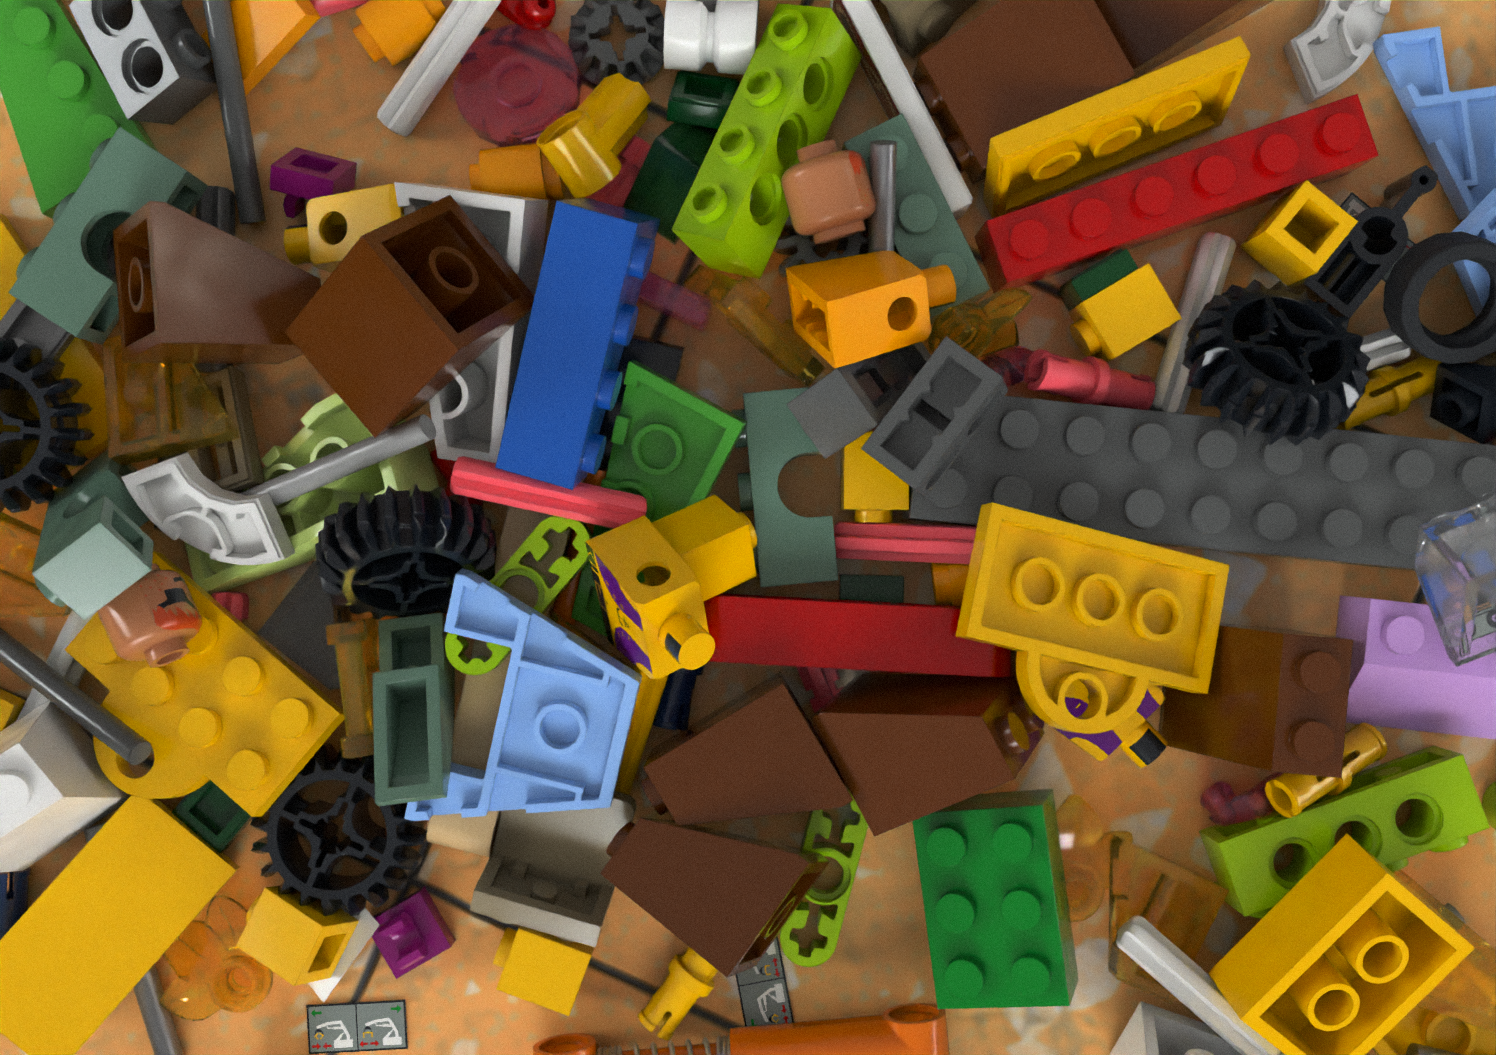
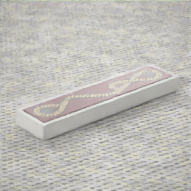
(899, 95)

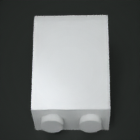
(48, 786)

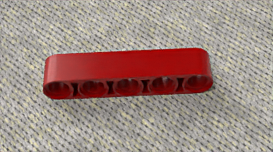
(848, 636)

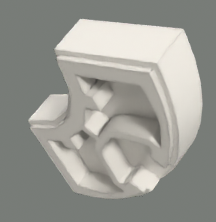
(1334, 44)
(207, 517)

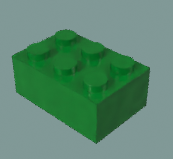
(997, 902)

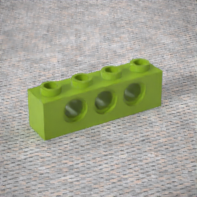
(779, 107)
(1441, 819)

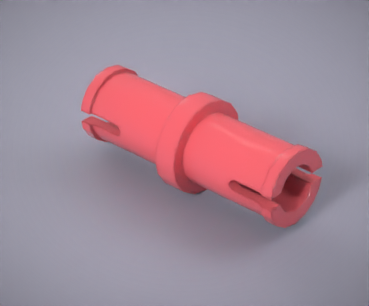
(1088, 381)

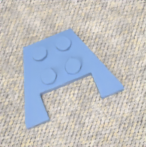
(1451, 126)
(557, 719)

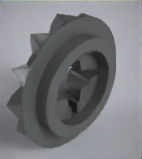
(598, 59)

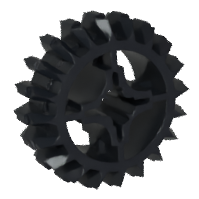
(1270, 371)
(55, 428)
(402, 551)
(314, 874)

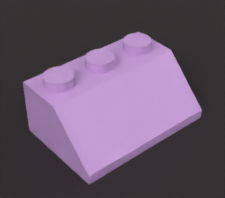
(1406, 676)

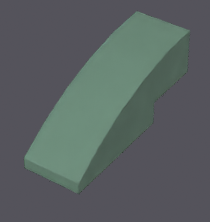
(412, 710)

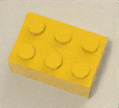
(1339, 958)

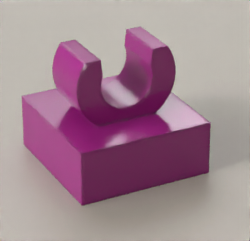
(310, 176)
(411, 932)

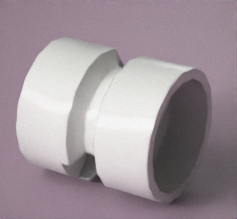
(710, 32)

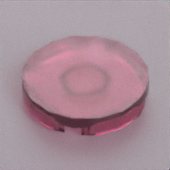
(516, 84)

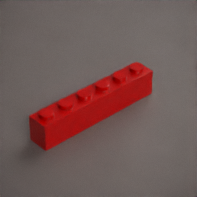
(1175, 194)

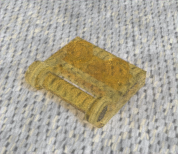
(357, 658)

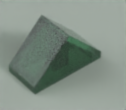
(669, 174)

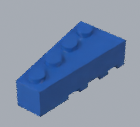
(576, 340)

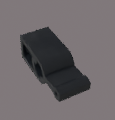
(1356, 270)

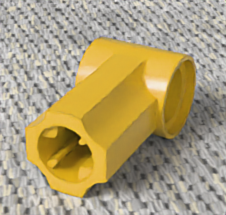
(588, 139)

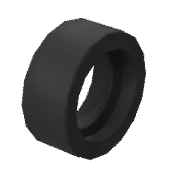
(1409, 281)

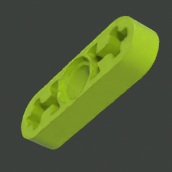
(564, 567)
(828, 922)

